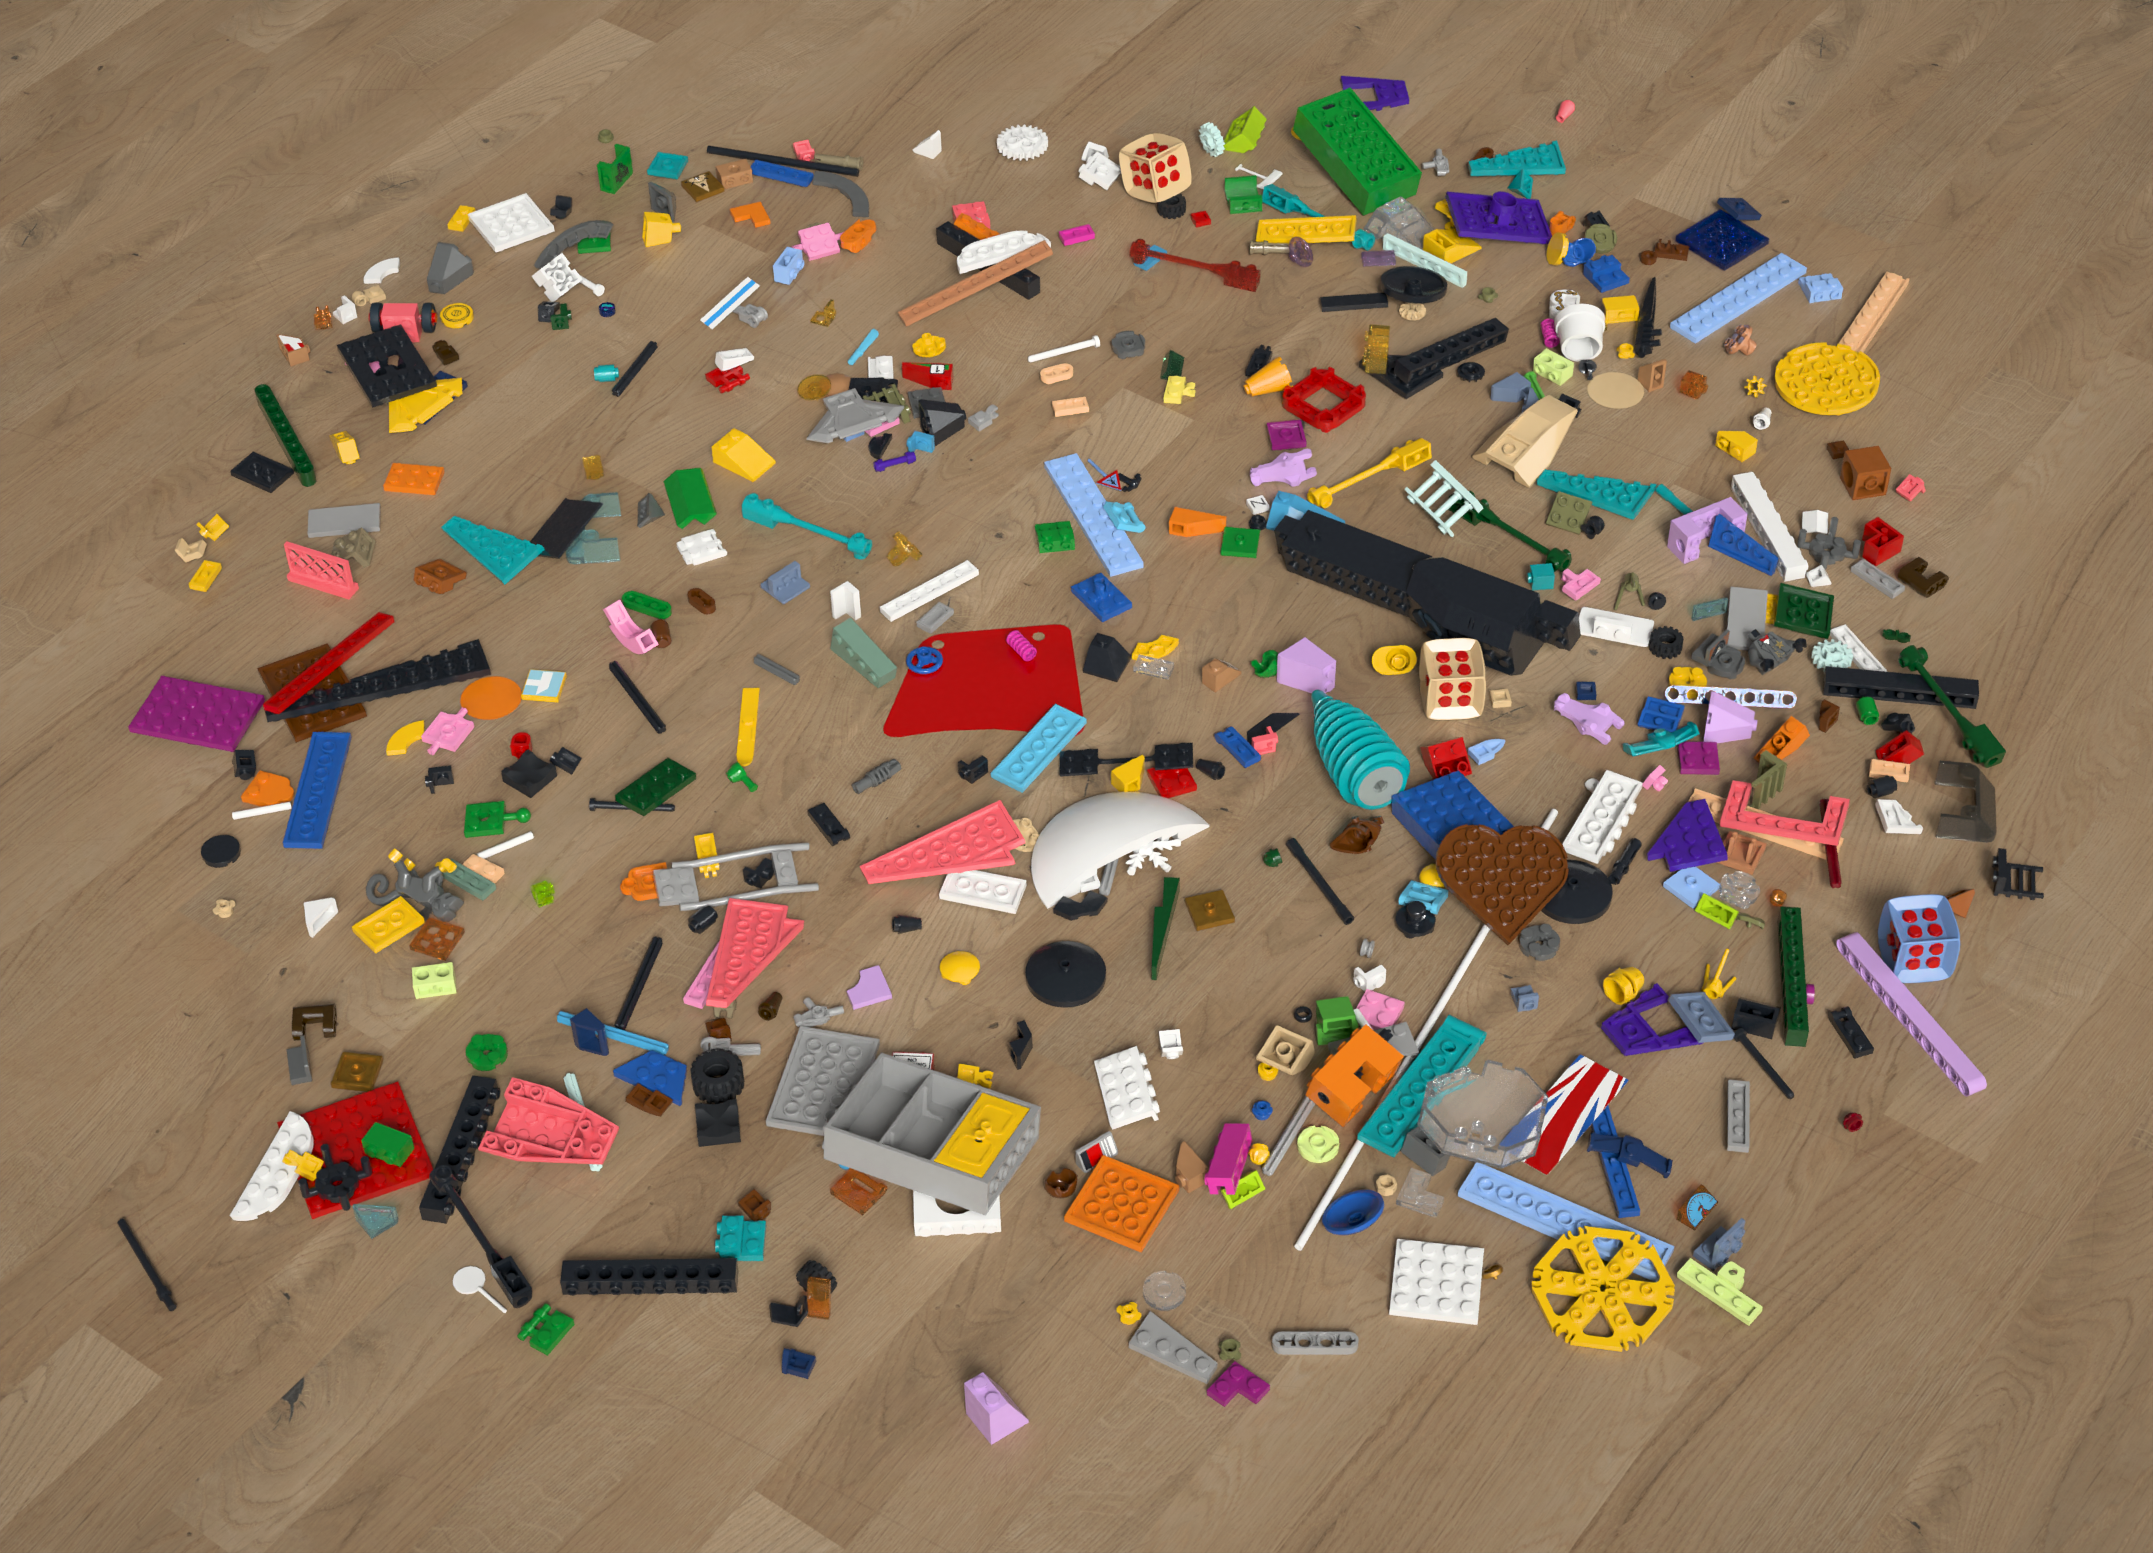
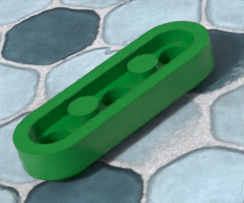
(646, 605)

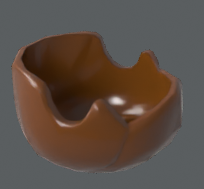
(1061, 1184)

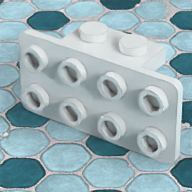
(1615, 626)

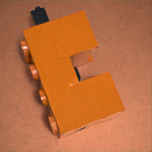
(1353, 1072)

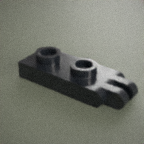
(1259, 360)

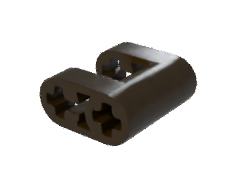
(1912, 576)
(314, 1014)

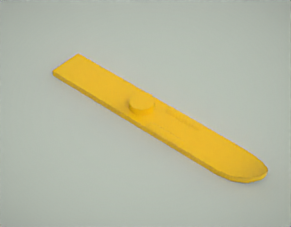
(747, 726)

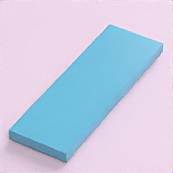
(1038, 748)

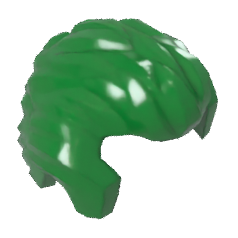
(1268, 667)

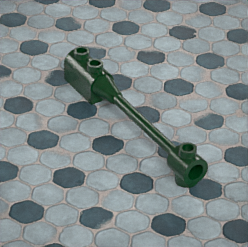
(1560, 559)
(1977, 738)

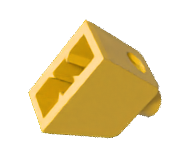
(658, 228)

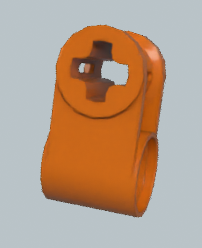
(1561, 223)

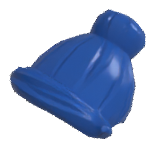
(1579, 252)

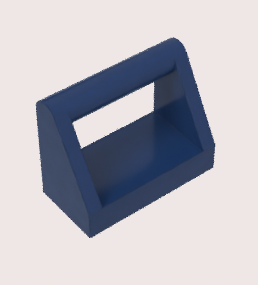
(584, 1028)

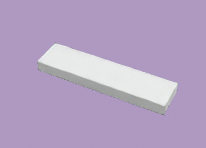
(1861, 655)

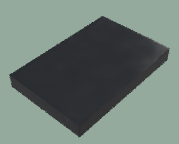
(262, 472)

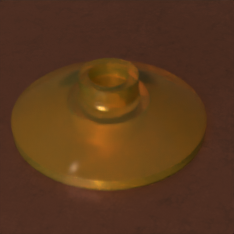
(814, 387)

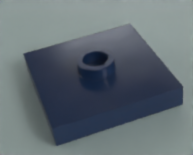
(1739, 209)

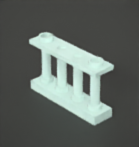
(1449, 483)

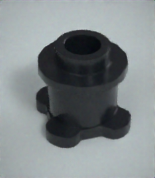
(1593, 526)

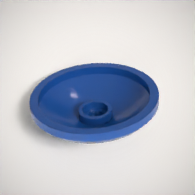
(1353, 1212)

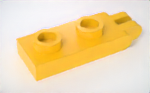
(706, 848)

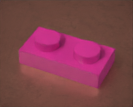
(1076, 235)

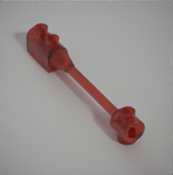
(1233, 274)

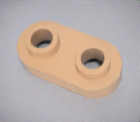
(1056, 373)

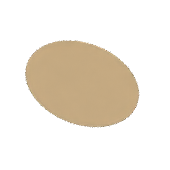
(1615, 390)

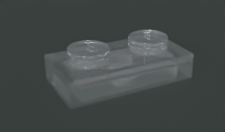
(1153, 667)

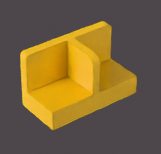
(1620, 309)

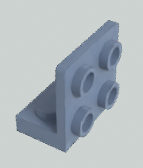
(1720, 1245)

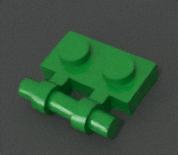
(550, 1334)

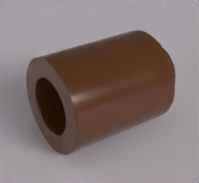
(661, 632)

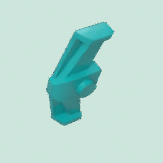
(1661, 740)

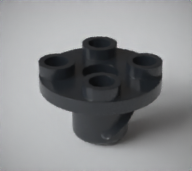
(1415, 920)

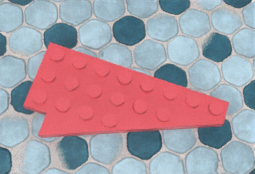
(964, 845)
(747, 945)

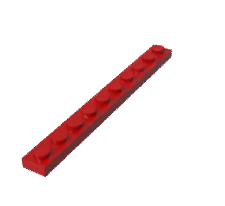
(328, 663)

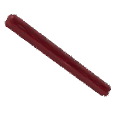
(1831, 854)

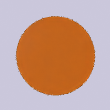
(491, 697)

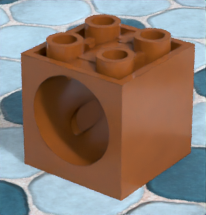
(1865, 472)

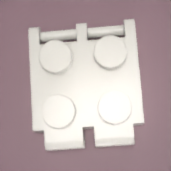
(701, 547)

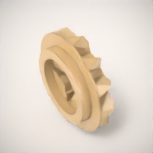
(1408, 314)

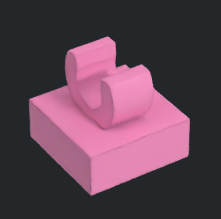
(1655, 779)

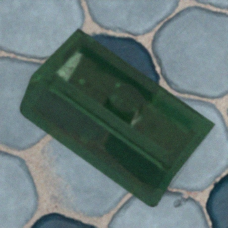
(1172, 365)

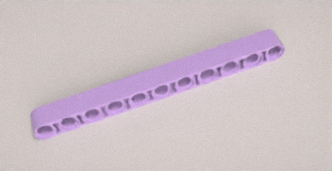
(1911, 1014)

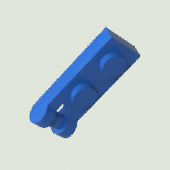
(1238, 747)

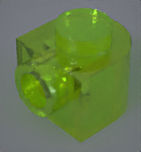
(542, 893)

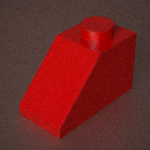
(1901, 749)

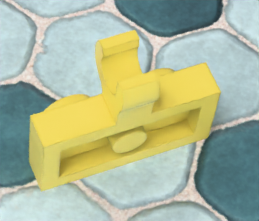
(1176, 389)

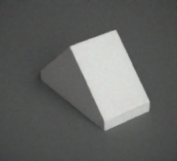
(930, 146)
(319, 913)

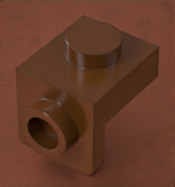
(755, 1206)

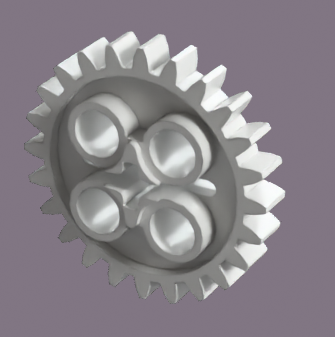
(1022, 142)

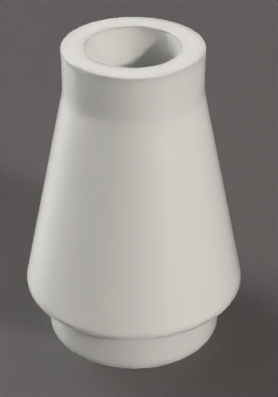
(1762, 419)

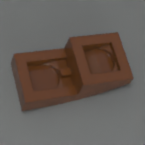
(648, 1101)

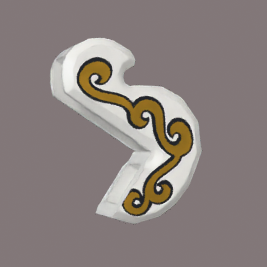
(1560, 300)

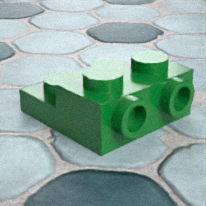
(1055, 537)

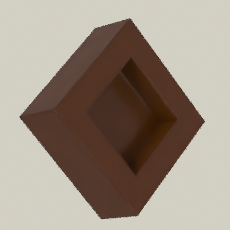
(1837, 449)

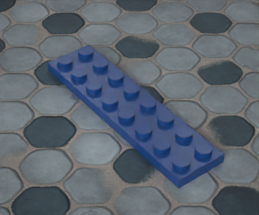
(317, 790)

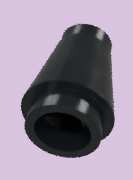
(1212, 769)
(904, 924)

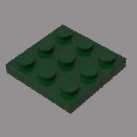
(1804, 610)

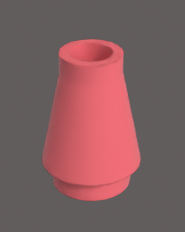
(1565, 110)

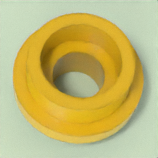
(1267, 1074)

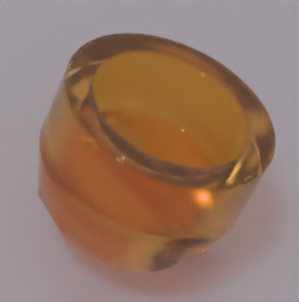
(1778, 897)

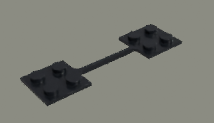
(1087, 761)

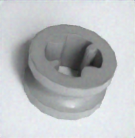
(1367, 948)

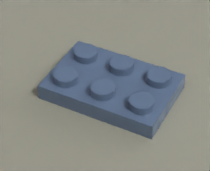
(1701, 1017)

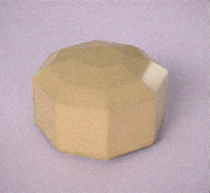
(1386, 1185)

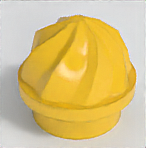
(1259, 1153)

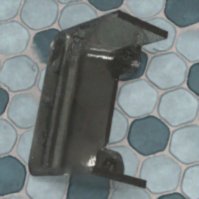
(1975, 821)

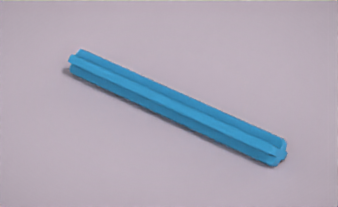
(623, 1036)

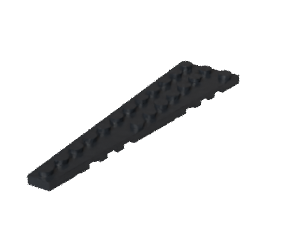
(431, 671)

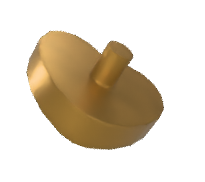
(1492, 1271)

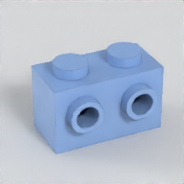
(788, 265)

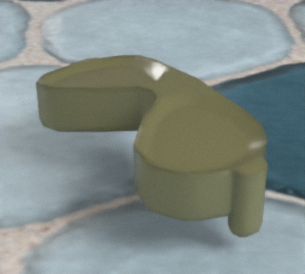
(1757, 921)

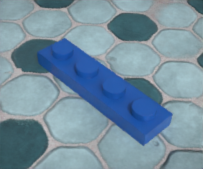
(782, 173)

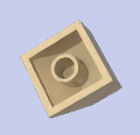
(1287, 1051)

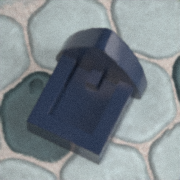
(797, 1363)

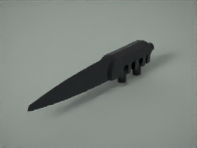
(1645, 329)

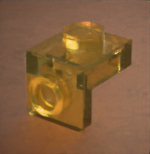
(593, 467)

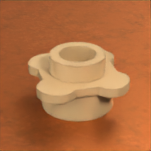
(224, 908)

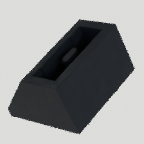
(1756, 1017)

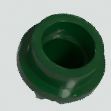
(1272, 858)

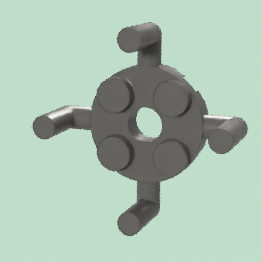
(1830, 542)

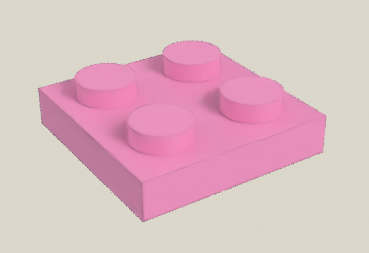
(1380, 1009)

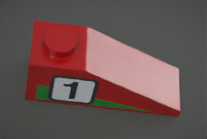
(929, 374)

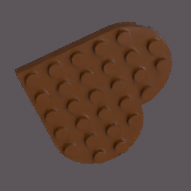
(1504, 875)

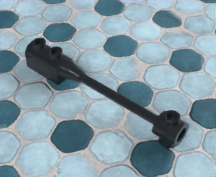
(503, 1269)

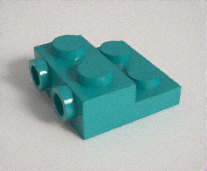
(741, 1239)

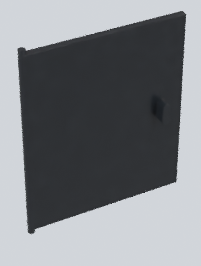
(564, 526)

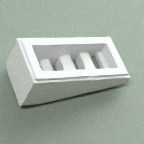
(729, 359)

